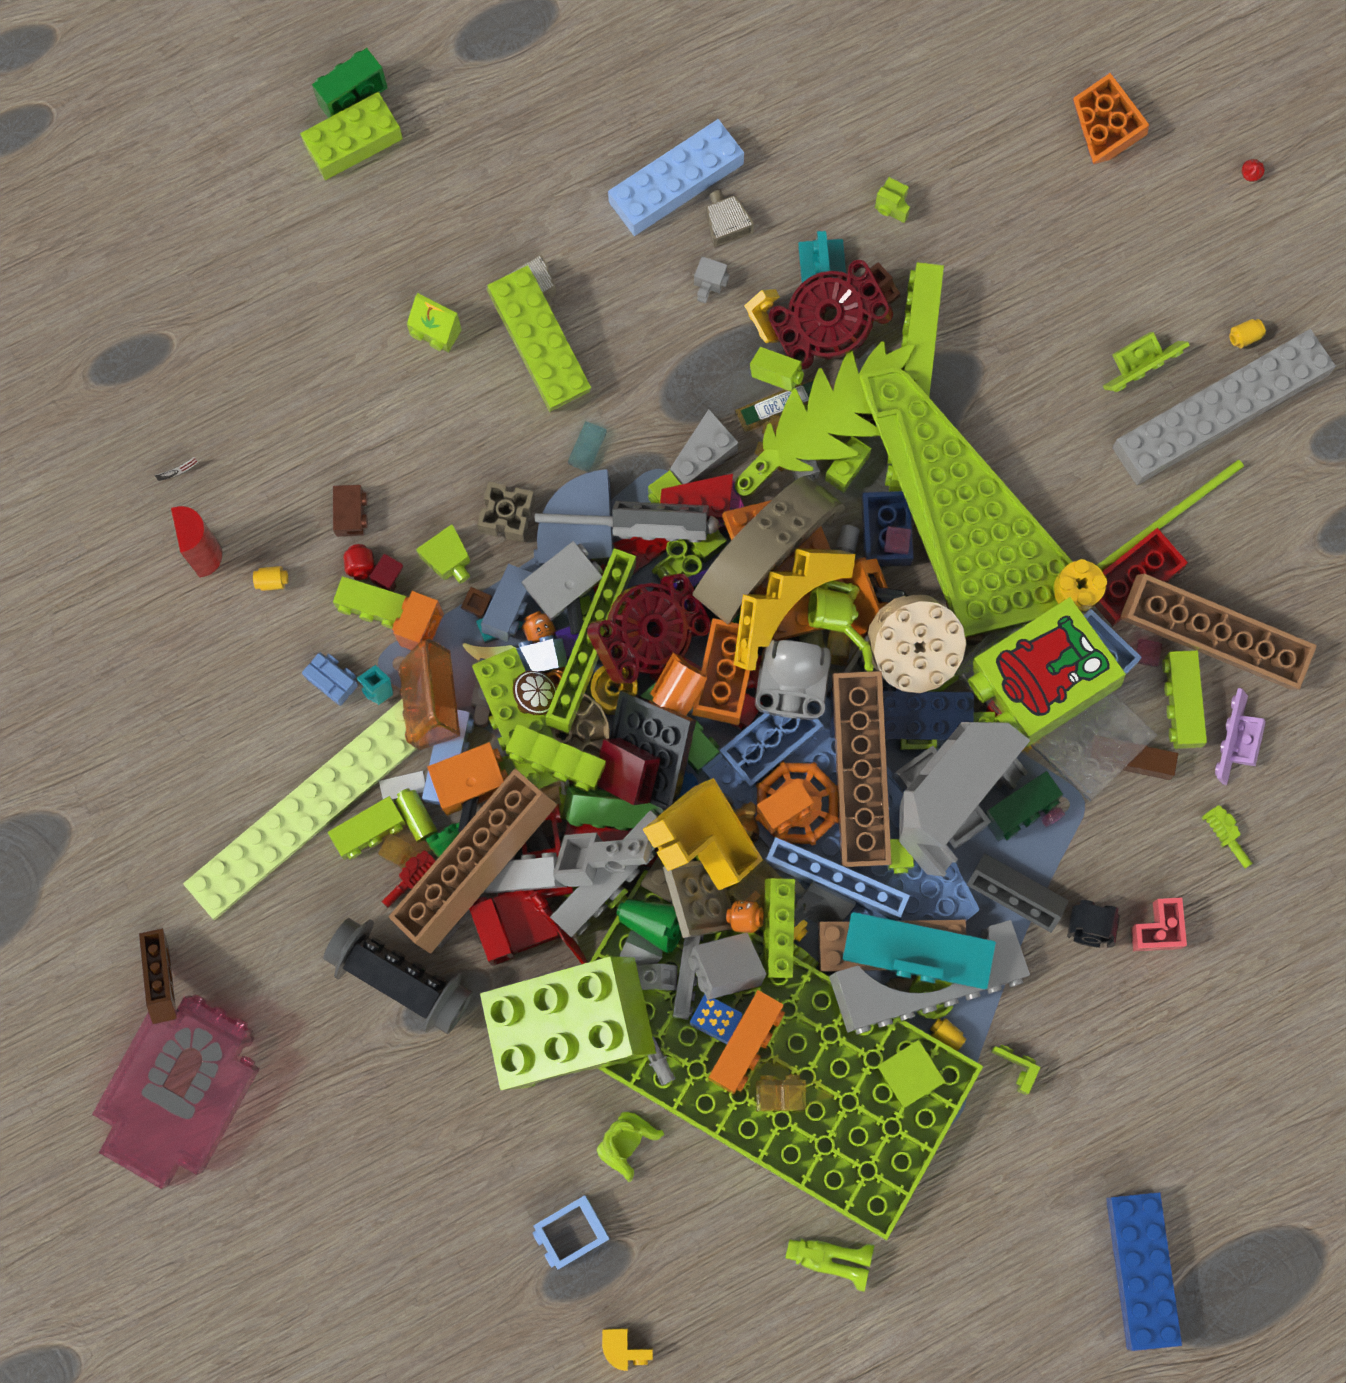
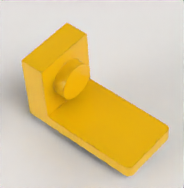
(757, 313)

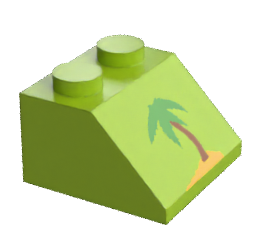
(433, 323)

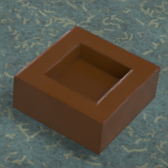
(476, 602)

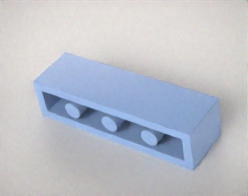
(448, 749)

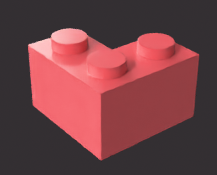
(1166, 931)

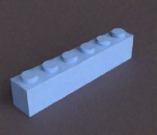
(840, 879)

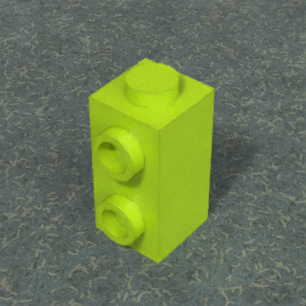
(776, 369)

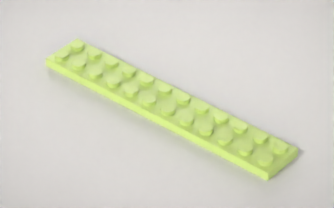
(302, 814)

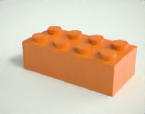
(725, 683)
(746, 1041)

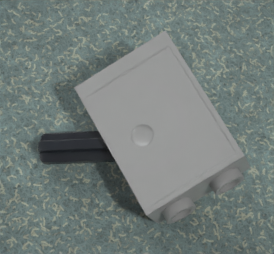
(563, 582)

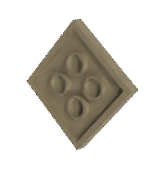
(697, 900)

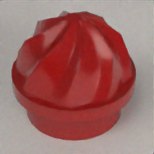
(1253, 170)

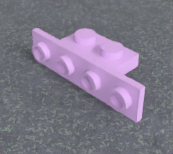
(1242, 738)

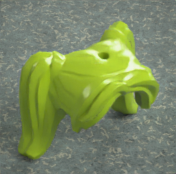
(623, 1139)

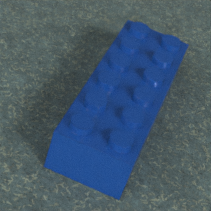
(1143, 1271)

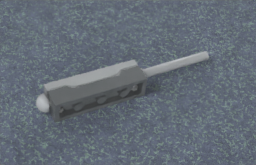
(648, 521)

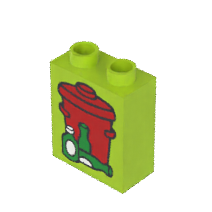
(1046, 672)

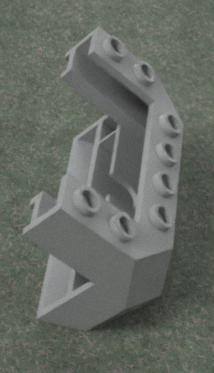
(954, 785)

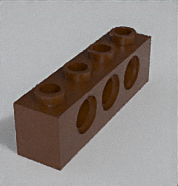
(157, 976)

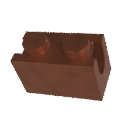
(349, 510)

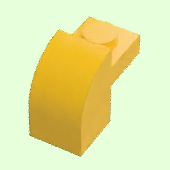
(617, 1352)

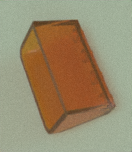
(428, 695)

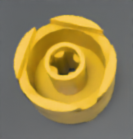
(1081, 573)
(602, 693)

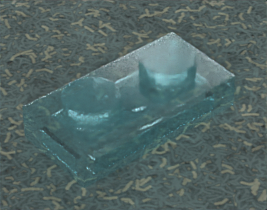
(587, 446)

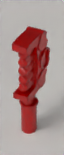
(410, 876)

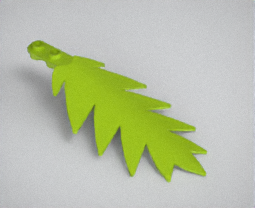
(807, 432)

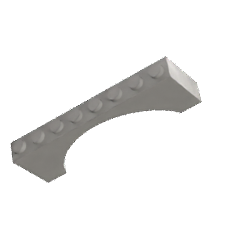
(869, 1003)

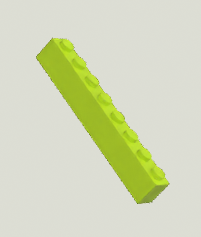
(584, 656)

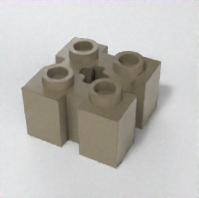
(499, 500)

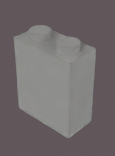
(727, 966)

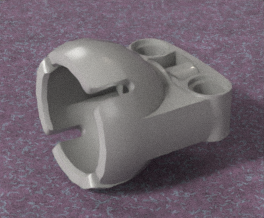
(793, 677)

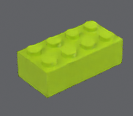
(351, 136)

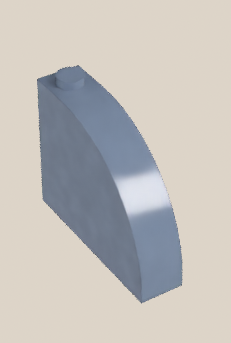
(581, 496)

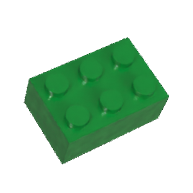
(349, 83)

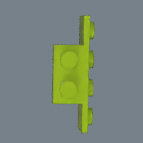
(1140, 357)

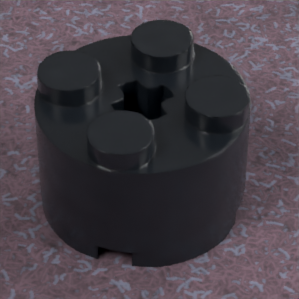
(1093, 924)

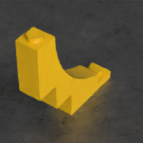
(764, 613)

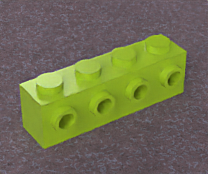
(1185, 699)

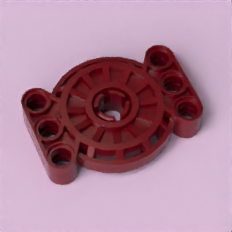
(846, 330)
(628, 622)

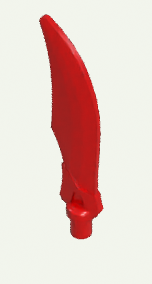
(541, 904)

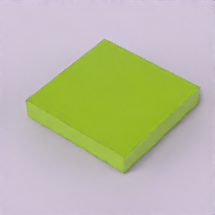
(911, 1074)

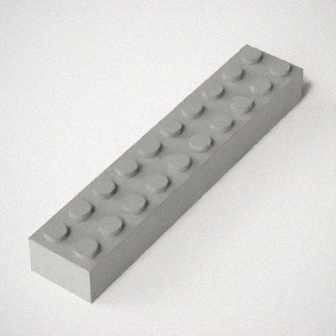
(1223, 407)

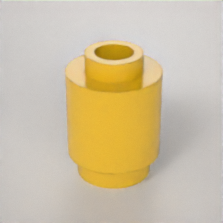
(1247, 333)
(270, 578)
(947, 1033)

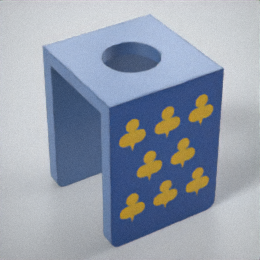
(716, 1019)

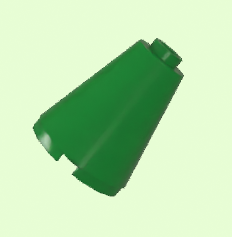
(651, 921)

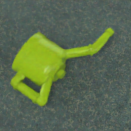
(837, 612)

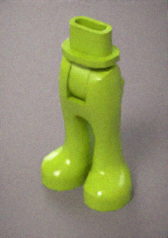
(818, 1256)

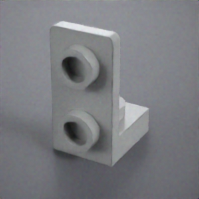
(658, 976)

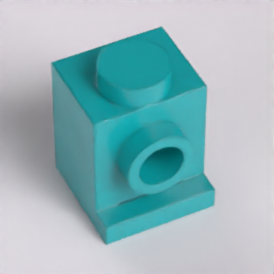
(376, 685)

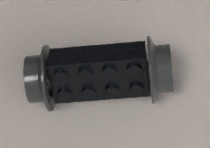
(397, 978)

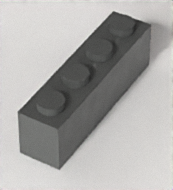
(1018, 893)

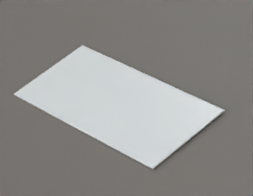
(393, 786)

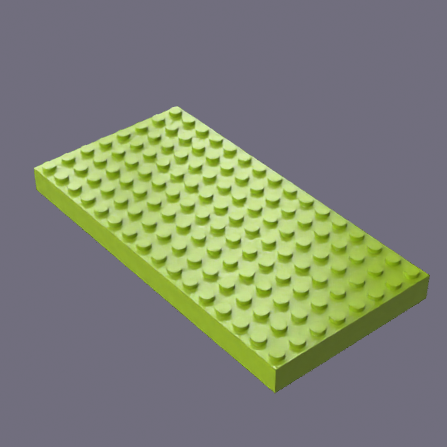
(854, 1139)

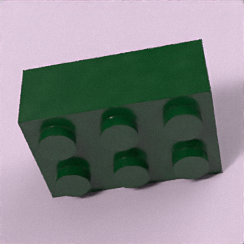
(1024, 807)

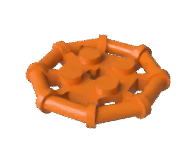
(830, 818)

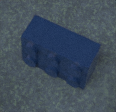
(878, 513)

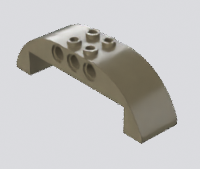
(765, 545)

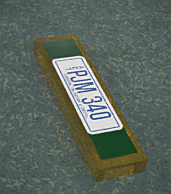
(760, 411)

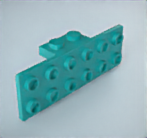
(919, 951)

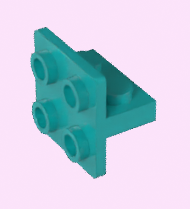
(821, 256)

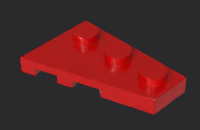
(711, 492)

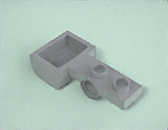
(586, 852)

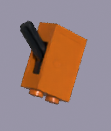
(872, 592)
(467, 780)

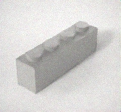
(526, 874)

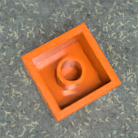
(418, 620)
(785, 807)

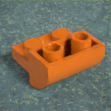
(678, 685)

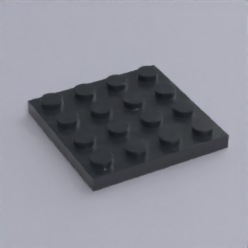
(659, 733)

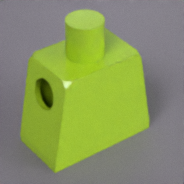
(446, 555)

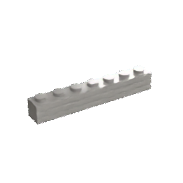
(686, 981)

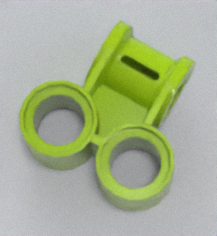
(677, 563)

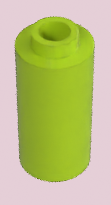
(415, 814)

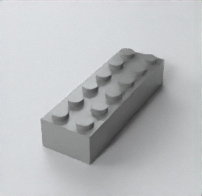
(590, 900)

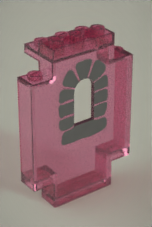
(157, 1127)

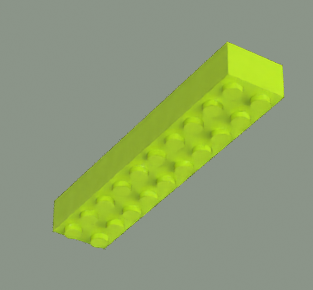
(921, 329)

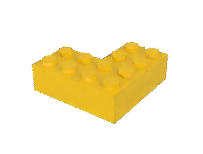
(708, 828)

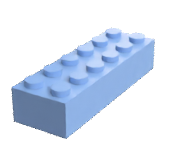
(676, 177)

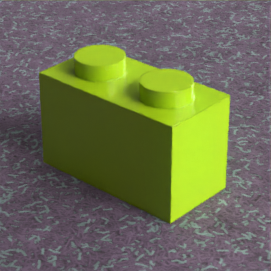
(845, 470)

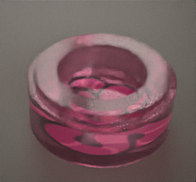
(1053, 816)

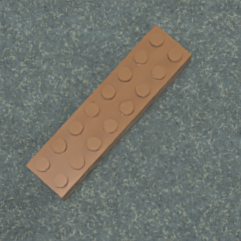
(1218, 632)
(861, 769)
(472, 861)

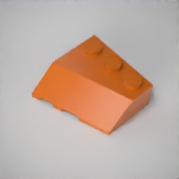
(1108, 119)

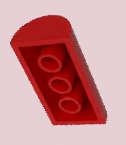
(196, 541)

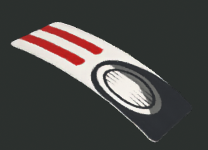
(177, 471)

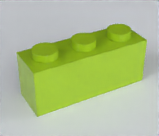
(368, 602)
(367, 828)

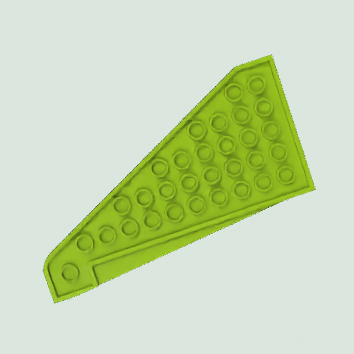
(979, 537)

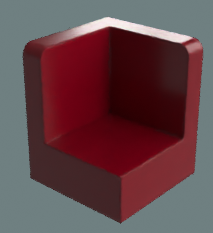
(386, 573)

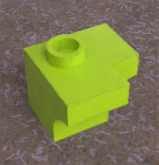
(891, 200)

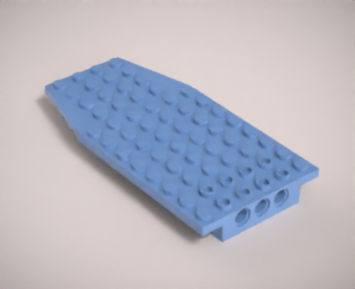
(778, 739)

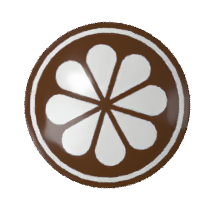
(533, 692)

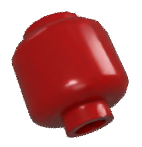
(358, 561)

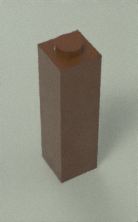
(1154, 763)

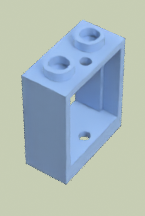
(541, 1237)

